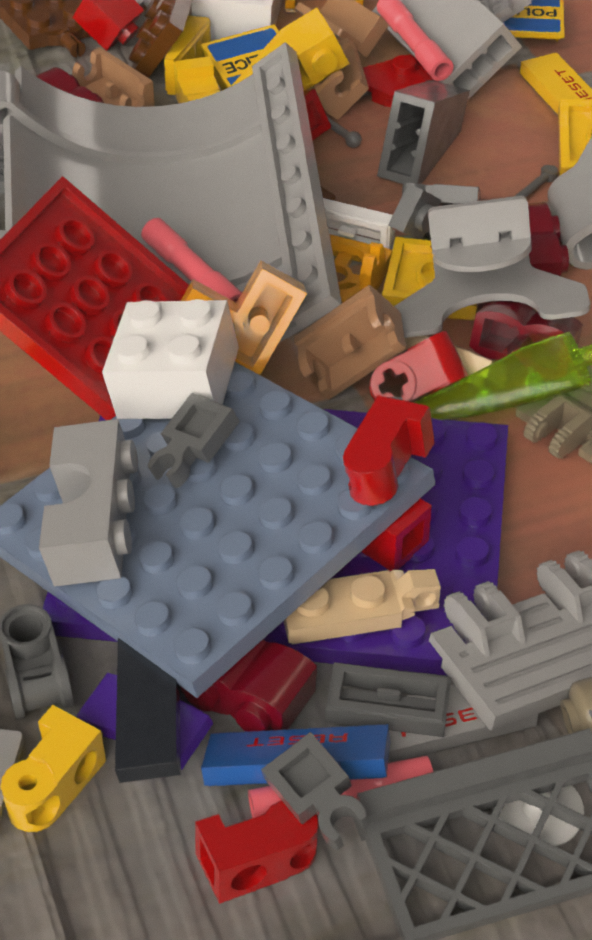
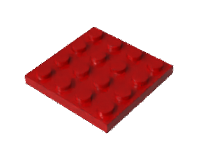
(67, 286)

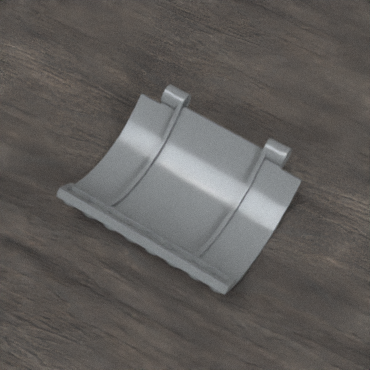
(218, 169)

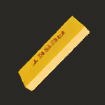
(554, 79)

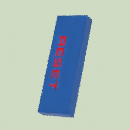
(240, 756)

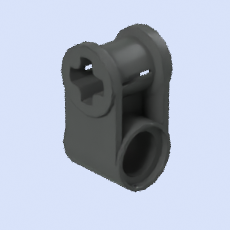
(33, 661)

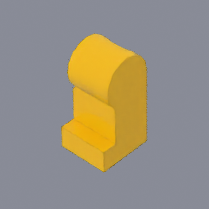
(194, 79)
(55, 771)

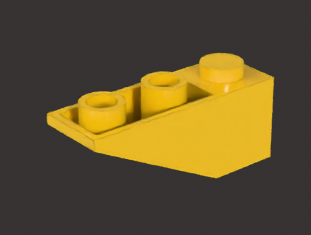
(315, 45)

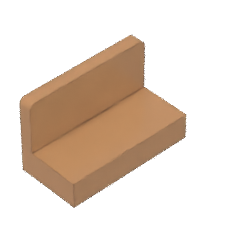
(352, 21)

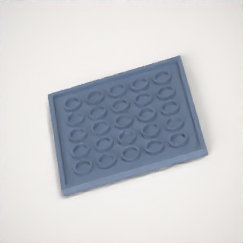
(229, 546)

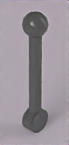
(353, 138)
(548, 173)

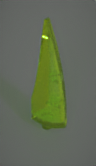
(519, 379)

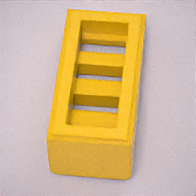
(187, 46)

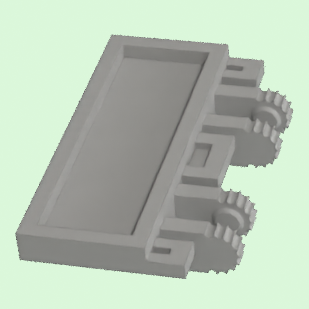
(521, 653)

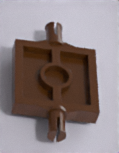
(45, 23)

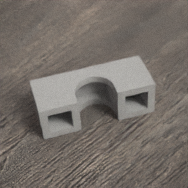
(89, 530)

